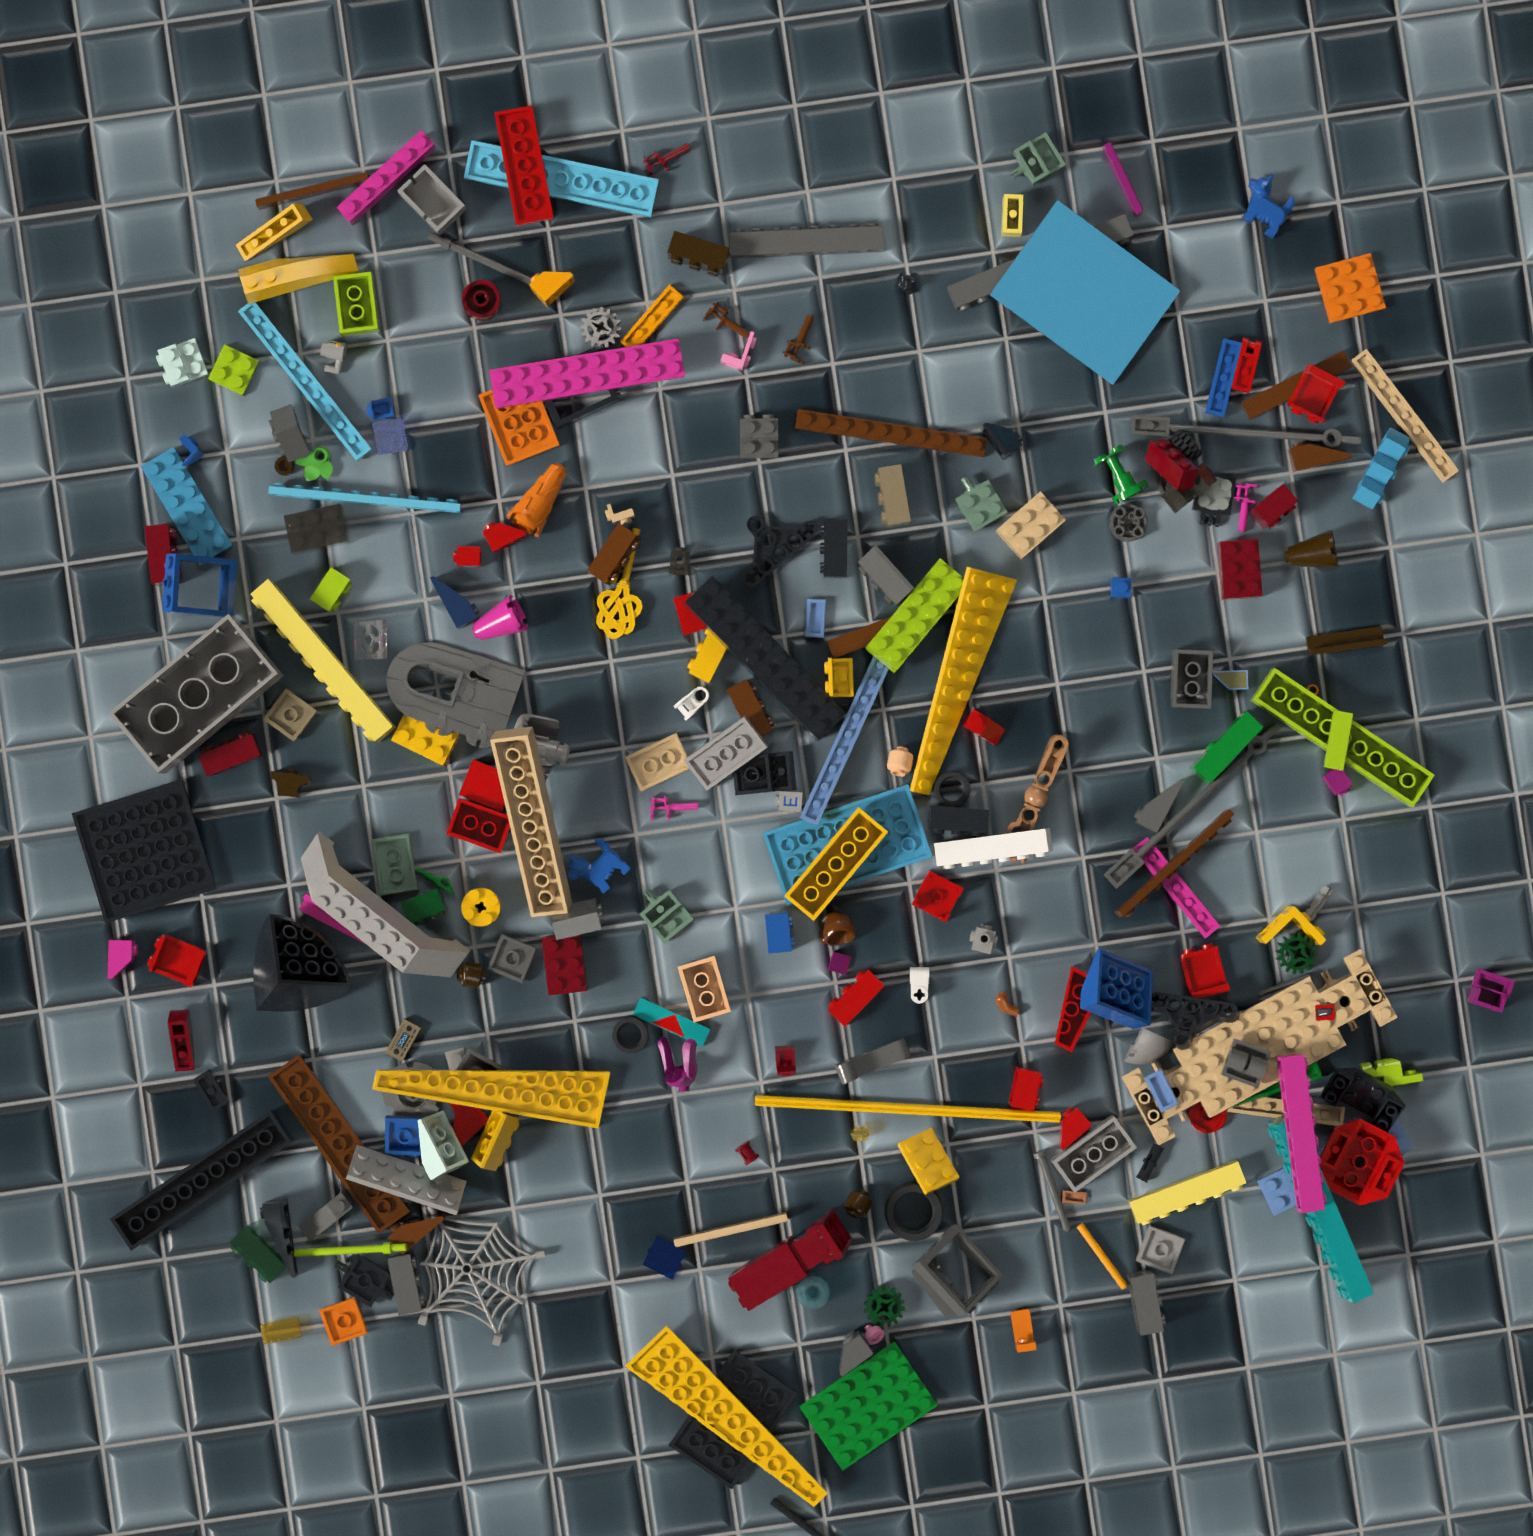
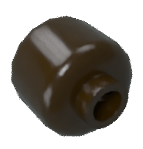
(471, 975)
(858, 1204)

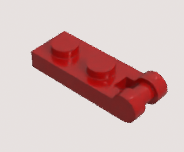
(1246, 366)

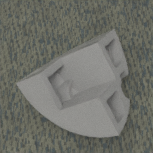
(1147, 1048)

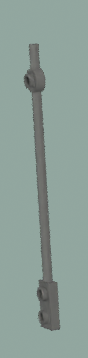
(1161, 426)
(1132, 860)

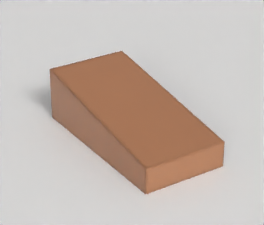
(1070, 1197)

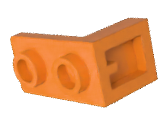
(1023, 1330)

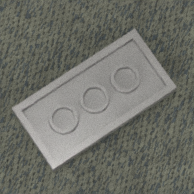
(725, 753)

